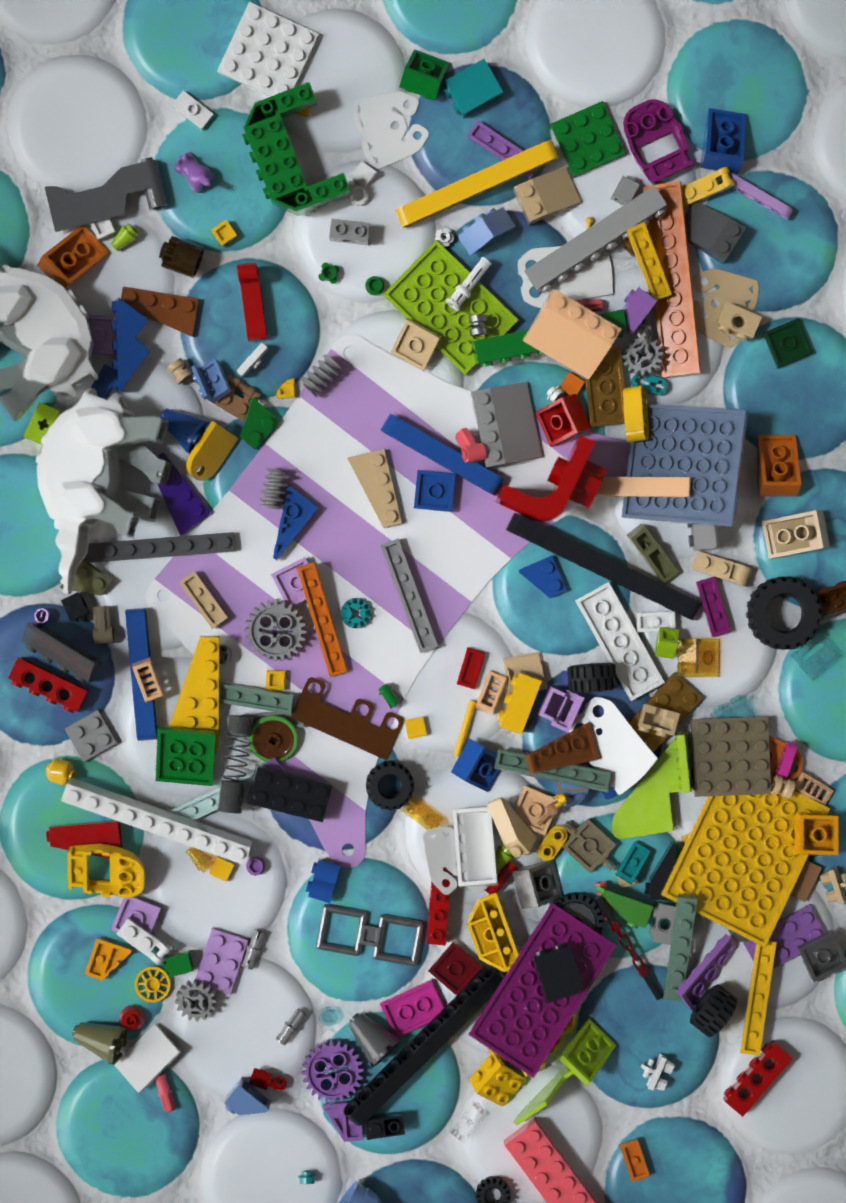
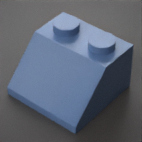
(246, 1099)

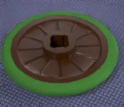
(280, 729)

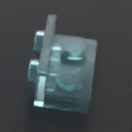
(736, 709)

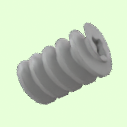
(320, 375)
(274, 488)

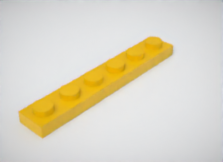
(758, 998)

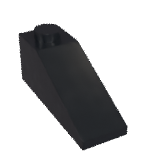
(661, 874)

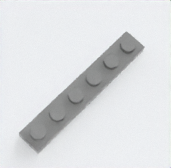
(409, 595)

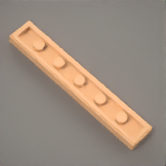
(645, 487)

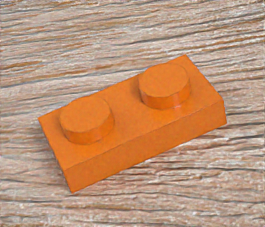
(634, 1160)

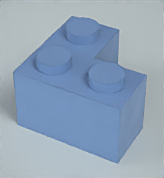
(485, 230)

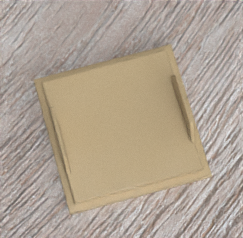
(528, 663)

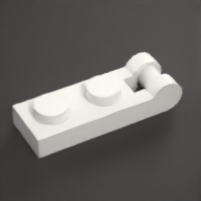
(143, 941)

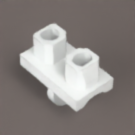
(654, 1080)

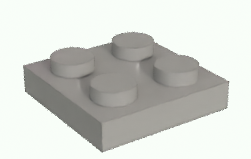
(91, 735)

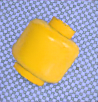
(60, 771)

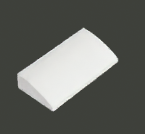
(475, 847)

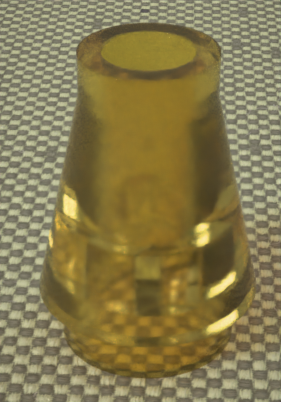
(200, 859)

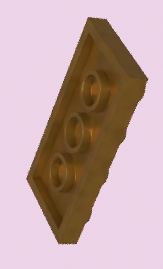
(606, 391)
(672, 696)

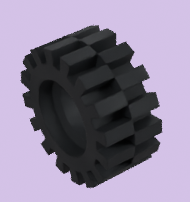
(493, 1183)

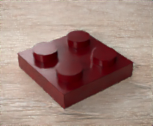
(455, 968)

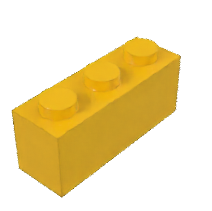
(519, 702)

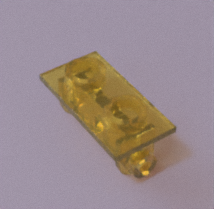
(422, 814)

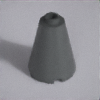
(373, 1038)

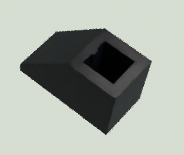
(384, 1126)

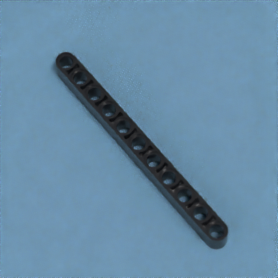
(603, 566)
(423, 1046)

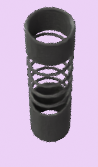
(232, 791)

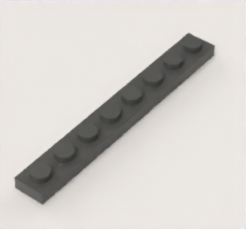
(160, 547)

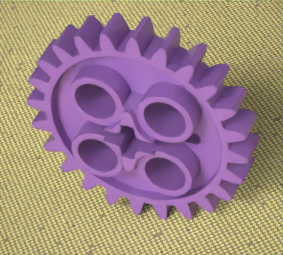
(326, 1054)

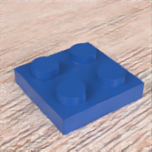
(434, 491)

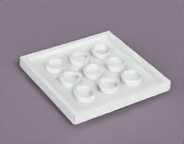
(267, 51)

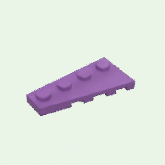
(706, 971)

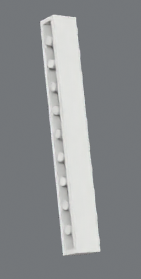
(156, 821)

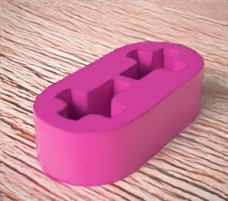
(786, 759)

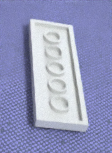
(619, 641)

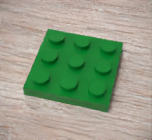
(587, 139)
(185, 756)

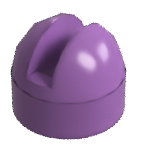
(39, 616)

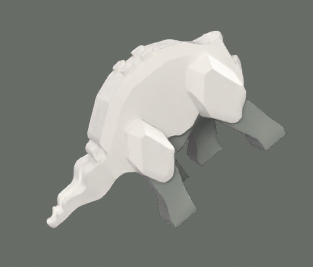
(49, 331)
(83, 475)

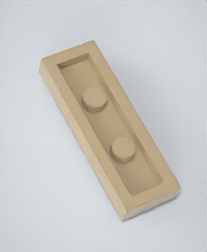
(203, 599)

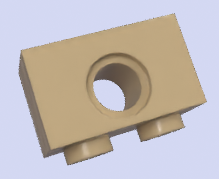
(749, 320)

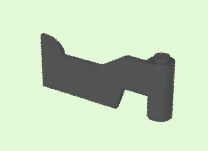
(108, 200)

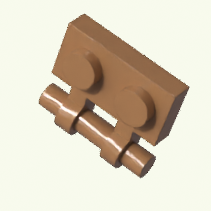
(234, 404)

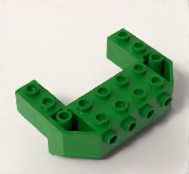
(278, 160)

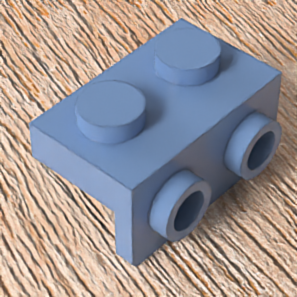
(211, 381)

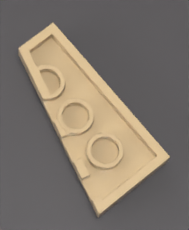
(376, 481)

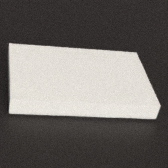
(147, 1058)

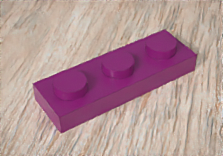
(713, 606)

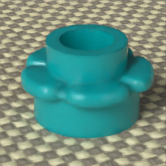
(307, 1177)

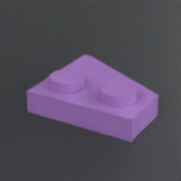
(347, 1129)

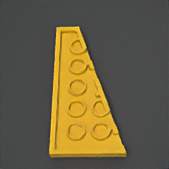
(200, 693)

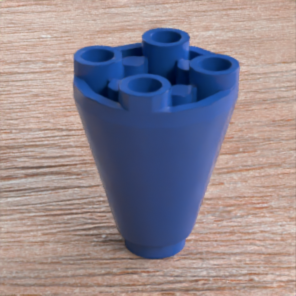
(185, 427)

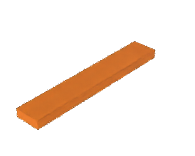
(322, 619)

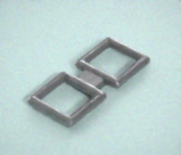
(370, 935)

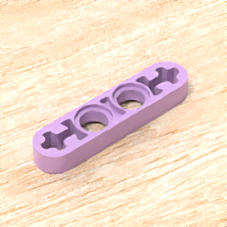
(760, 197)

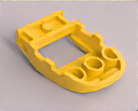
(126, 871)

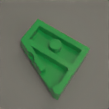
(257, 424)

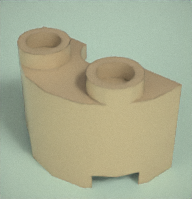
(658, 719)

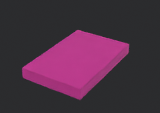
(412, 1008)

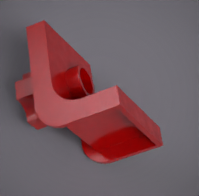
(573, 480)

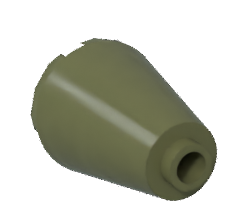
(102, 1040)

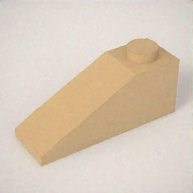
(511, 828)

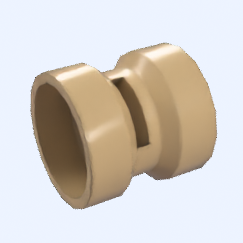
(179, 370)
(782, 786)

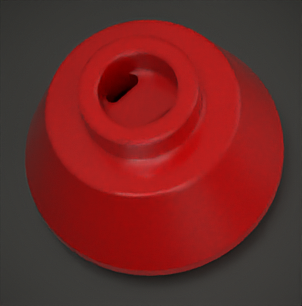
(136, 1014)

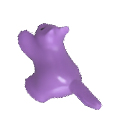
(195, 173)

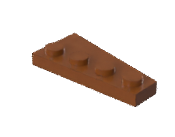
(164, 308)
(566, 751)

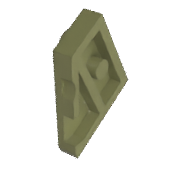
(90, 579)

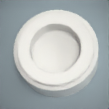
(358, 195)

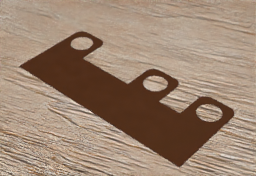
(345, 727)

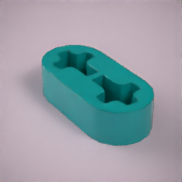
(651, 379)

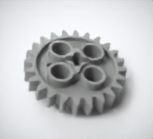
(276, 646)

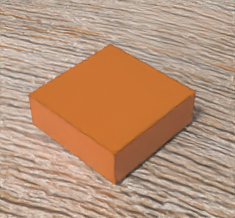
(571, 384)

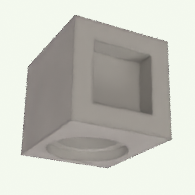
(625, 190)

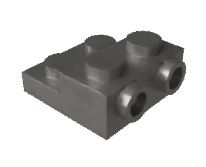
(822, 956)

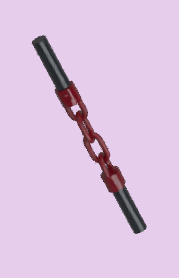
(616, 927)

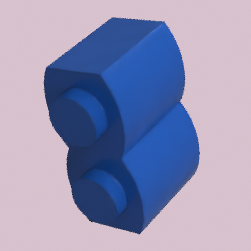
(324, 880)

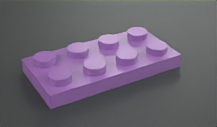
(790, 933)

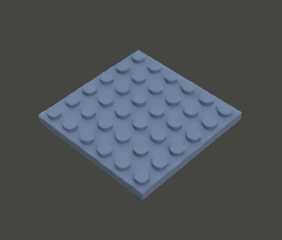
(696, 445)

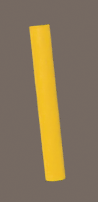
(465, 727)

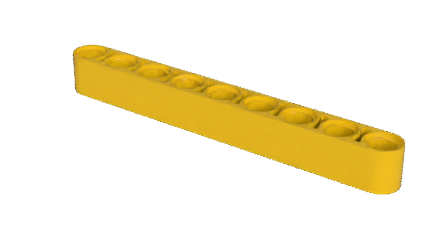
(477, 183)

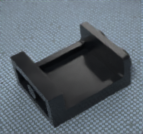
(557, 973)

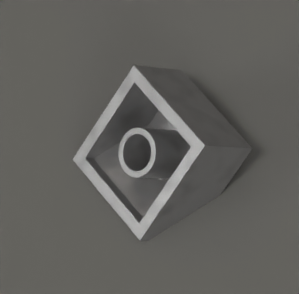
(537, 884)

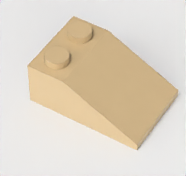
(546, 195)
(796, 534)

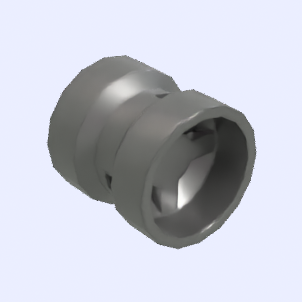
(478, 320)

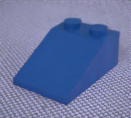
(724, 140)

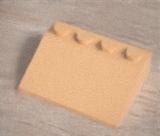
(571, 334)

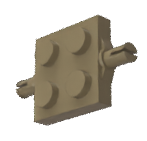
(589, 845)

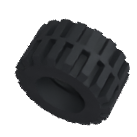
(592, 677)
(400, 798)
(713, 1010)

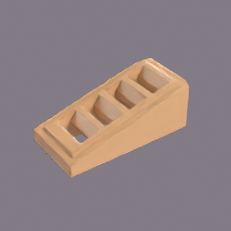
(143, 663)
(482, 707)
(799, 780)

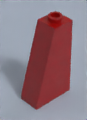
(85, 833)

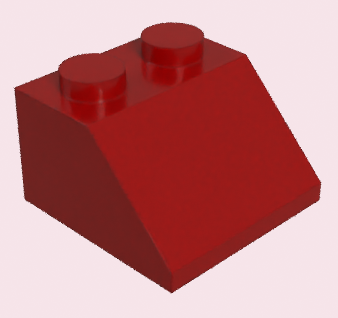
(563, 420)

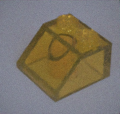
(698, 657)

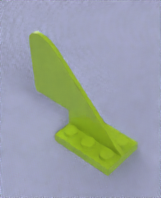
(649, 804)
(582, 1057)

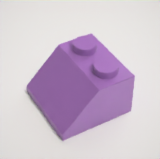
(636, 308)

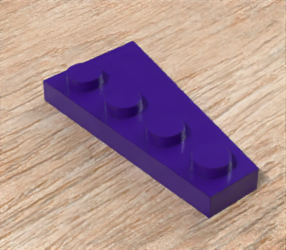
(182, 500)

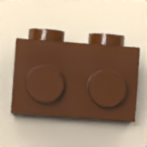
(832, 600)

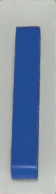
(442, 454)
(138, 650)

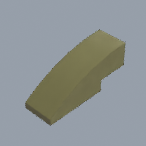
(652, 553)

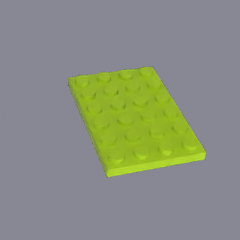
(422, 296)

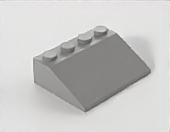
(506, 424)

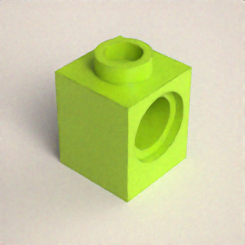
(666, 642)

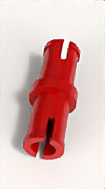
(503, 877)

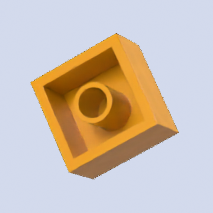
(816, 835)

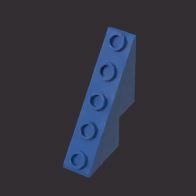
(128, 350)

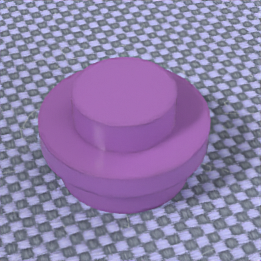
(255, 865)

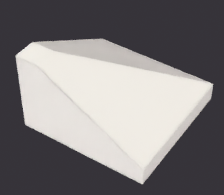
(363, 174)

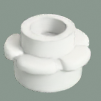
(444, 232)
(554, 393)

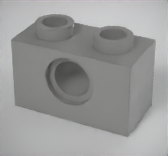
(349, 231)
(660, 912)

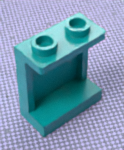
(472, 88)

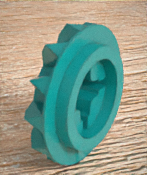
(356, 622)

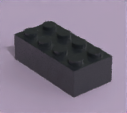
(289, 793)

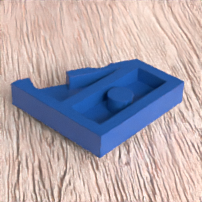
(545, 576)

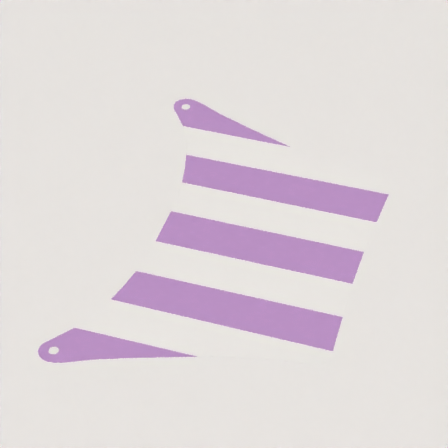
(446, 552)

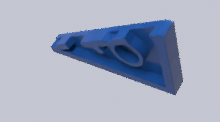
(295, 515)

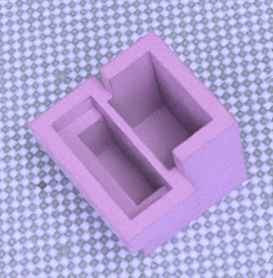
(560, 708)

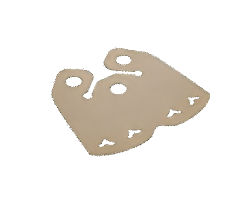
(731, 289)

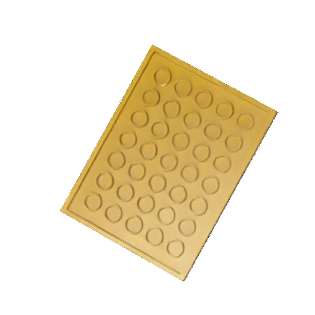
(742, 860)

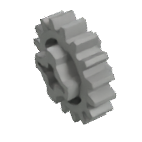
(644, 364)
(196, 1008)

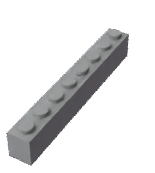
(595, 240)

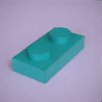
(632, 862)

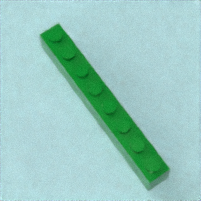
(512, 344)

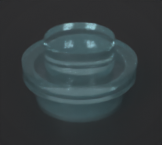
(328, 1016)

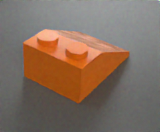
(72, 257)
(778, 465)

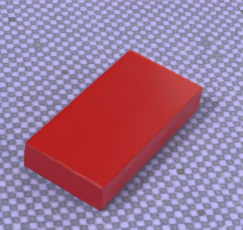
(470, 668)

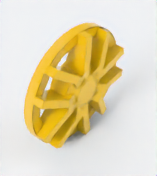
(152, 984)

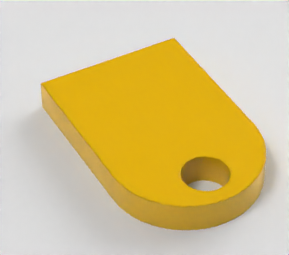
(210, 452)

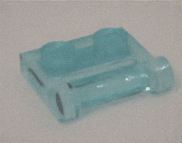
(820, 659)

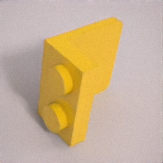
(496, 1080)

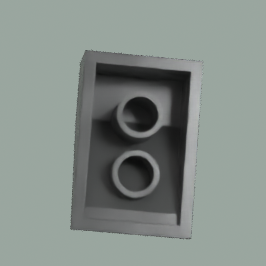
(712, 231)

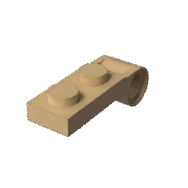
(722, 568)

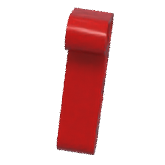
(252, 301)

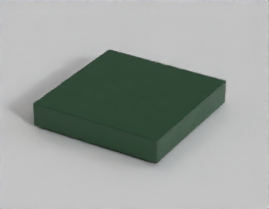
(787, 343)

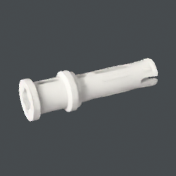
(463, 290)

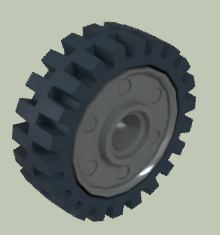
(583, 908)

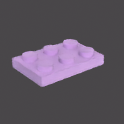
(221, 960)

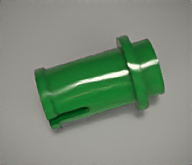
(389, 695)

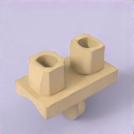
(838, 893)

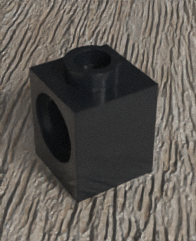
(76, 607)

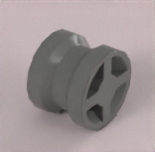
(226, 655)

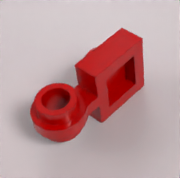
(262, 1079)

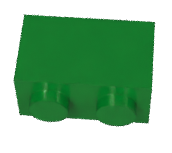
(424, 74)

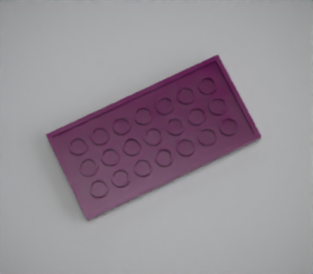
(516, 1018)

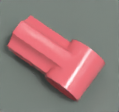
(471, 449)

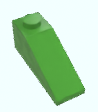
(628, 908)

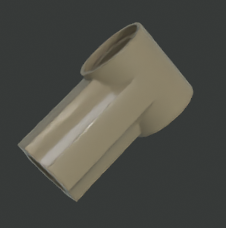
(103, 631)

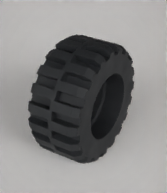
(809, 619)

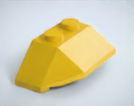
(491, 933)

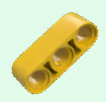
(636, 413)

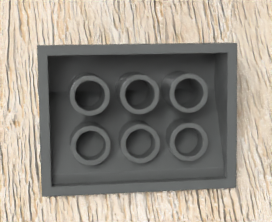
(60, 651)

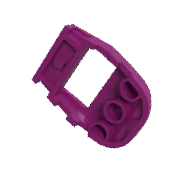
(647, 123)

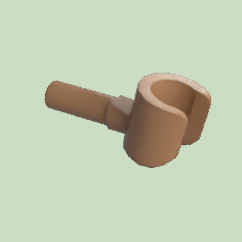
(552, 811)

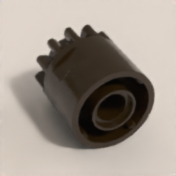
(181, 256)

